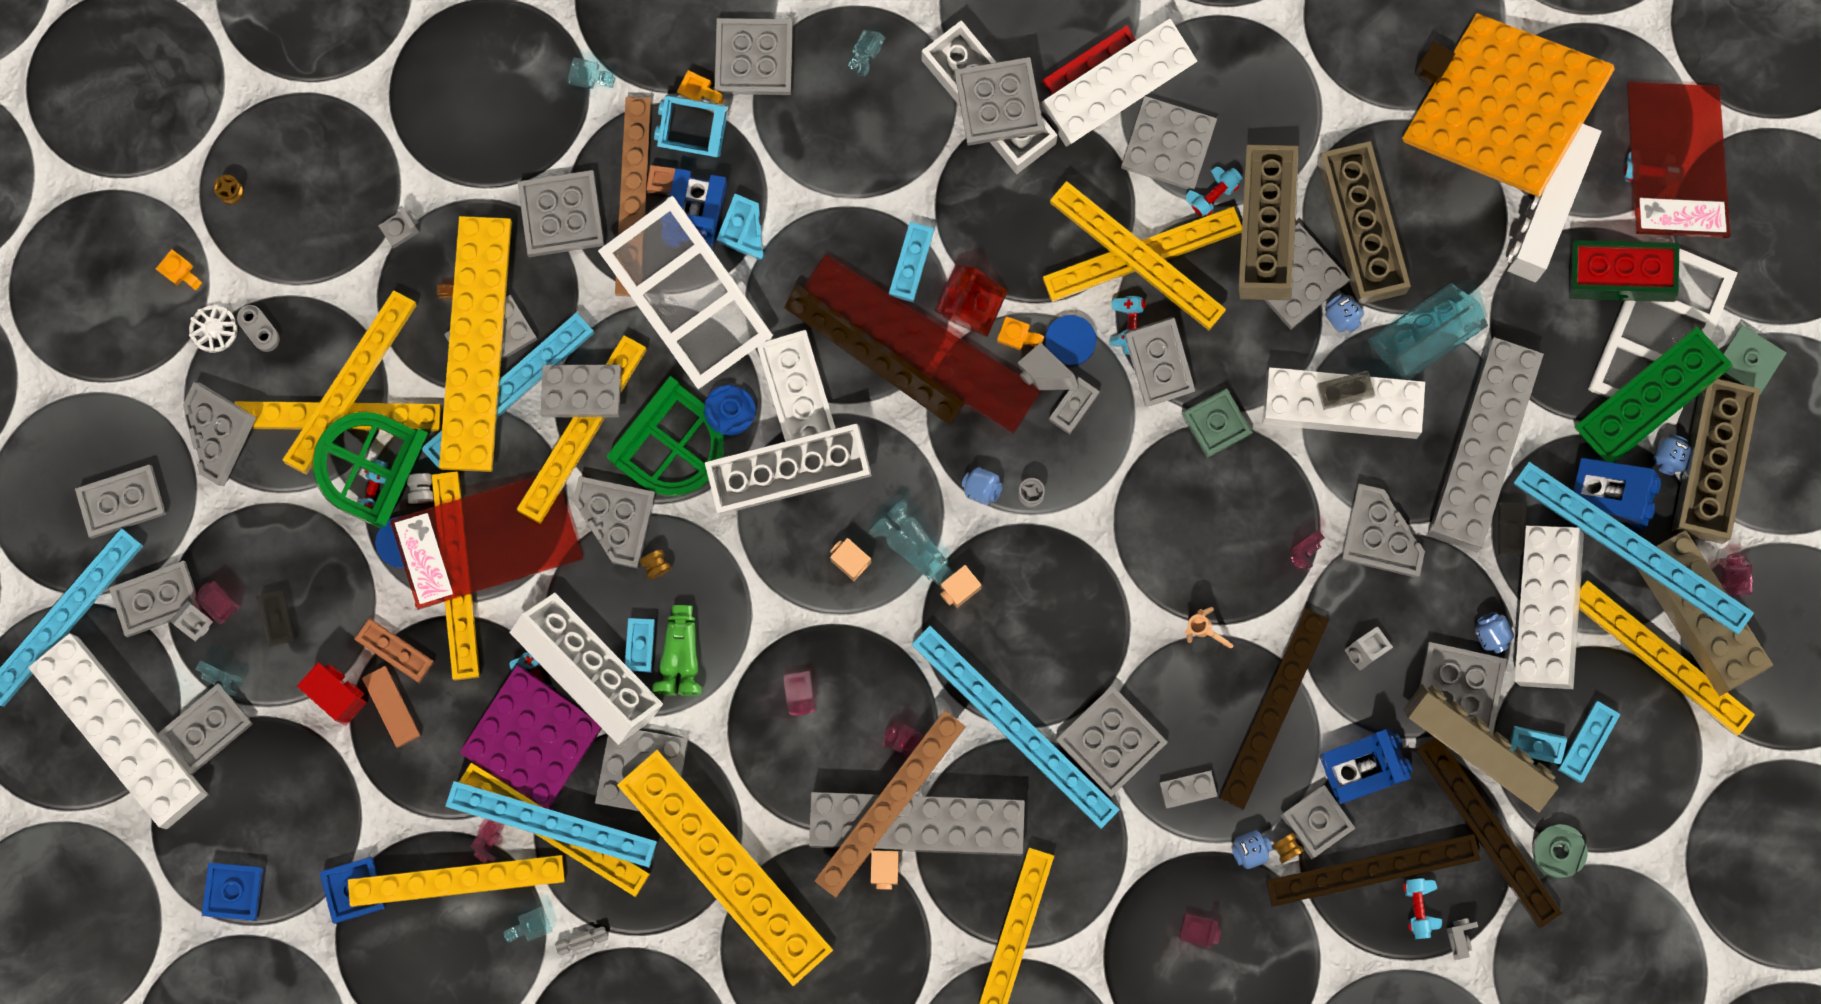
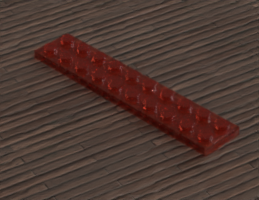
(925, 345)

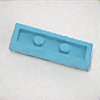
(911, 262)
(1588, 742)

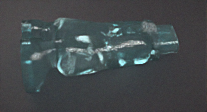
(912, 543)

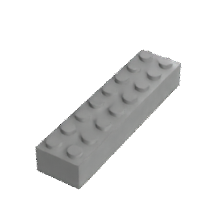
(1485, 445)
(924, 824)

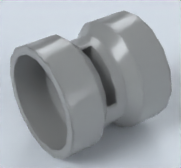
(420, 488)
(1033, 488)

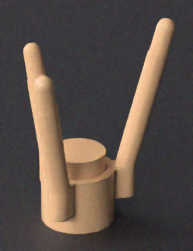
(1201, 627)

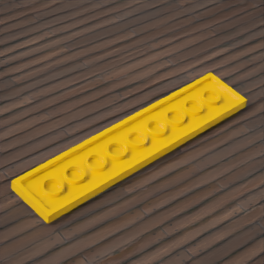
(475, 344)
(725, 867)

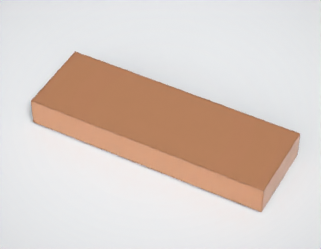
(394, 650)
(391, 707)

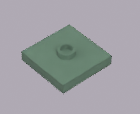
(1752, 359)
(1216, 423)

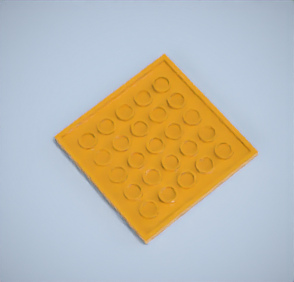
(1508, 104)

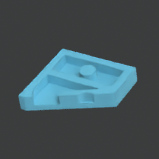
(742, 228)

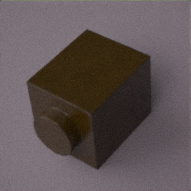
(1434, 64)

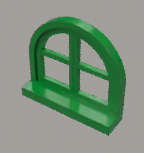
(647, 424)
(395, 477)

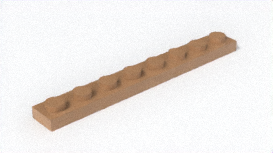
(634, 167)
(890, 804)

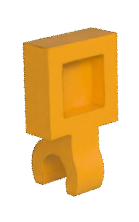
(698, 88)
(178, 269)
(1016, 334)

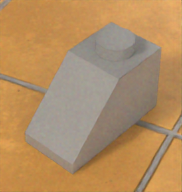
(1046, 371)

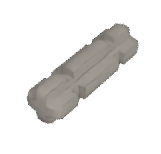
(581, 941)

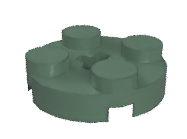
(1565, 865)

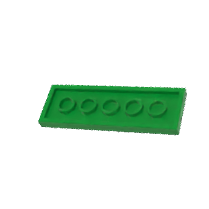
(1653, 396)

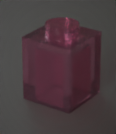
(216, 602)

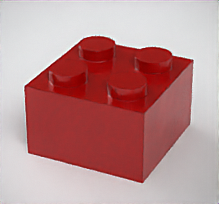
(332, 694)

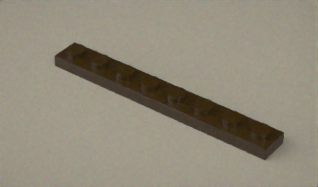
(874, 355)
(1274, 709)
(1489, 832)
(1373, 870)

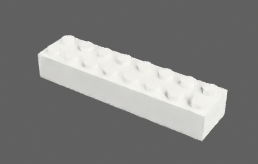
(117, 731)

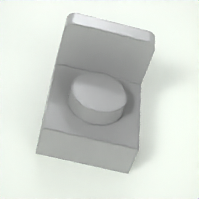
(399, 227)
(191, 621)
(1368, 648)
(1459, 942)

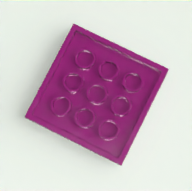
(531, 737)

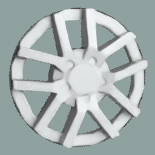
(213, 328)

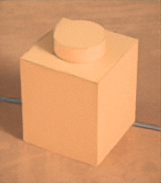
(850, 559)
(960, 587)
(884, 869)

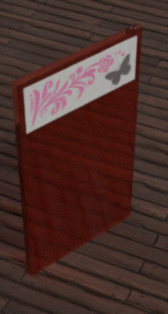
(1678, 160)
(481, 543)

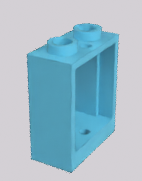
(717, 129)

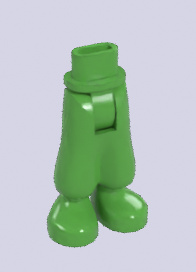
(679, 655)

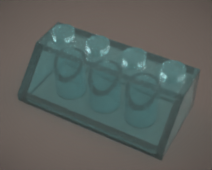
(1428, 332)

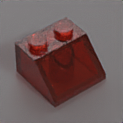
(971, 299)

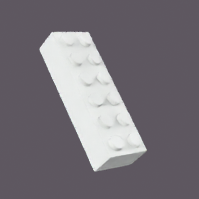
(960, 50)
(1118, 82)
(1550, 210)
(1294, 402)
(788, 469)
(1549, 607)
(586, 668)

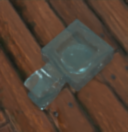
(865, 49)
(586, 73)
(213, 674)
(532, 925)

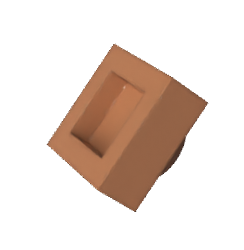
(660, 180)

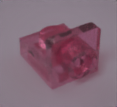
(1310, 546)
(1736, 575)
(799, 693)
(902, 739)
(487, 837)
(1199, 931)

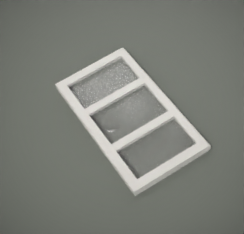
(685, 292)
(1651, 328)

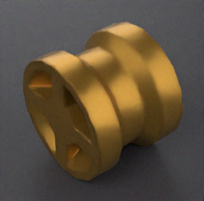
(224, 185)
(655, 564)
(1287, 848)

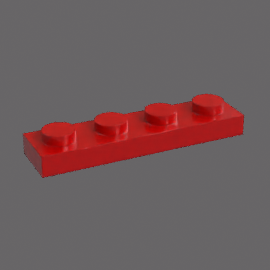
(1088, 60)

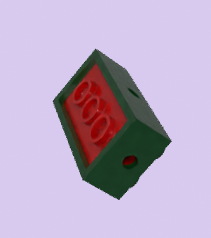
(1624, 271)

